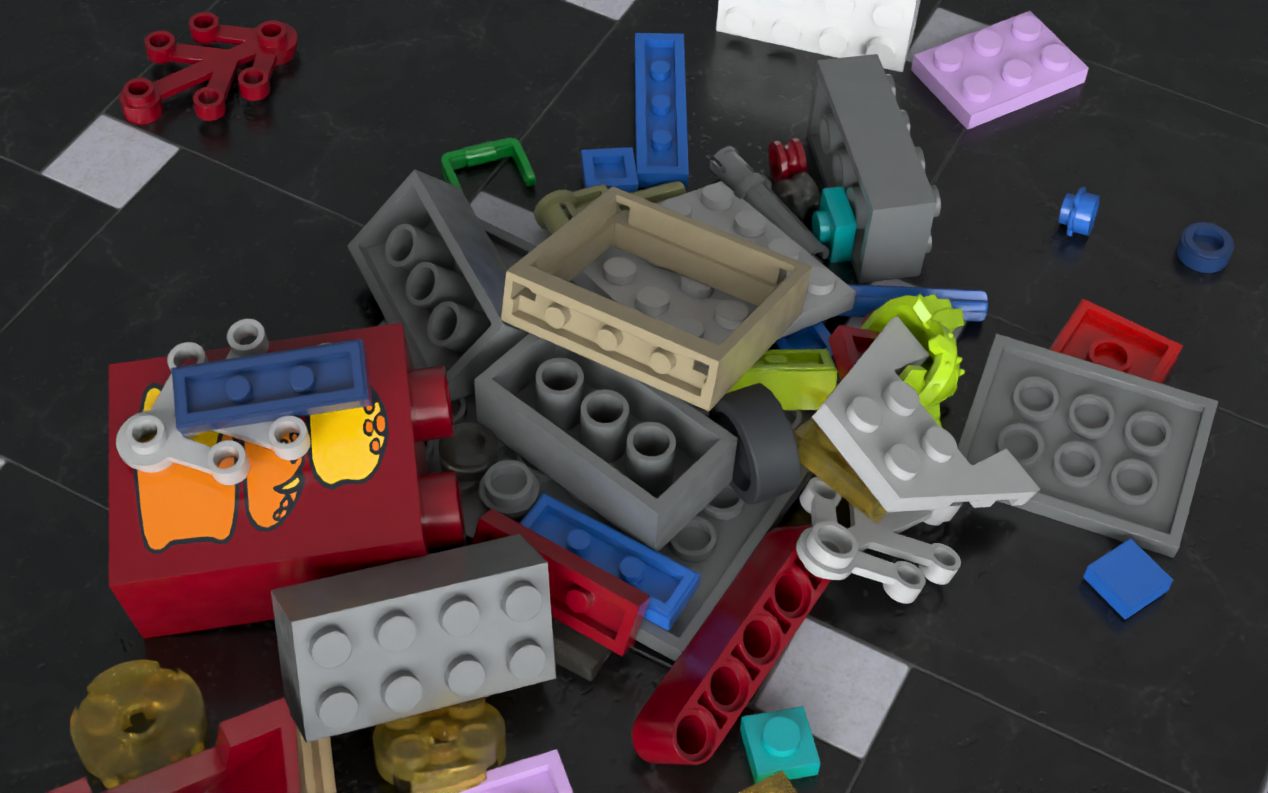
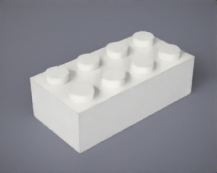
(827, 26)

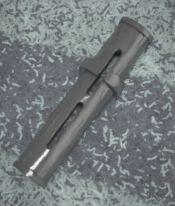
(758, 192)

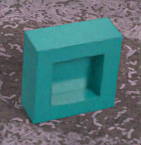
(835, 224)
(779, 743)

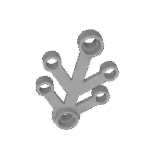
(172, 446)
(835, 551)

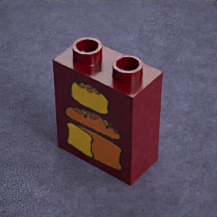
(358, 499)

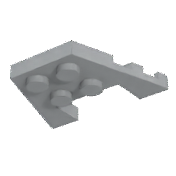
(899, 445)

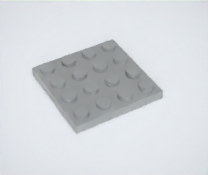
(698, 306)

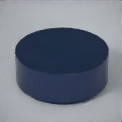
(1205, 247)

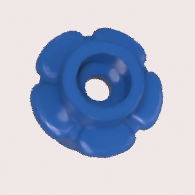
(1079, 212)

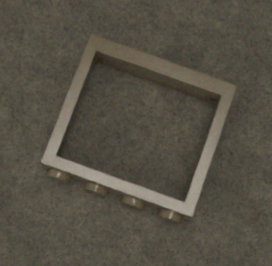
(635, 344)

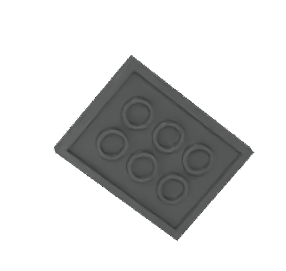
(1095, 441)

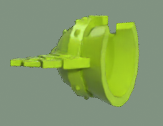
(932, 325)

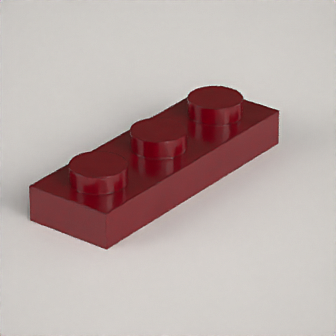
(579, 591)

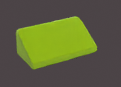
(795, 376)

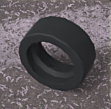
(766, 447)

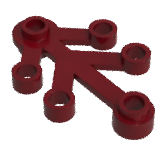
(268, 43)

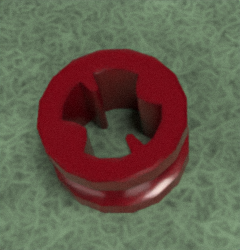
(786, 159)

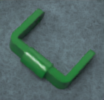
(486, 153)

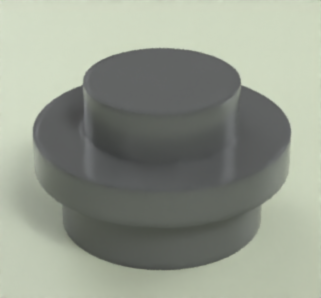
(509, 488)

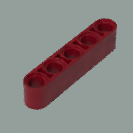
(729, 654)

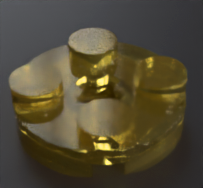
(130, 690)
(474, 743)

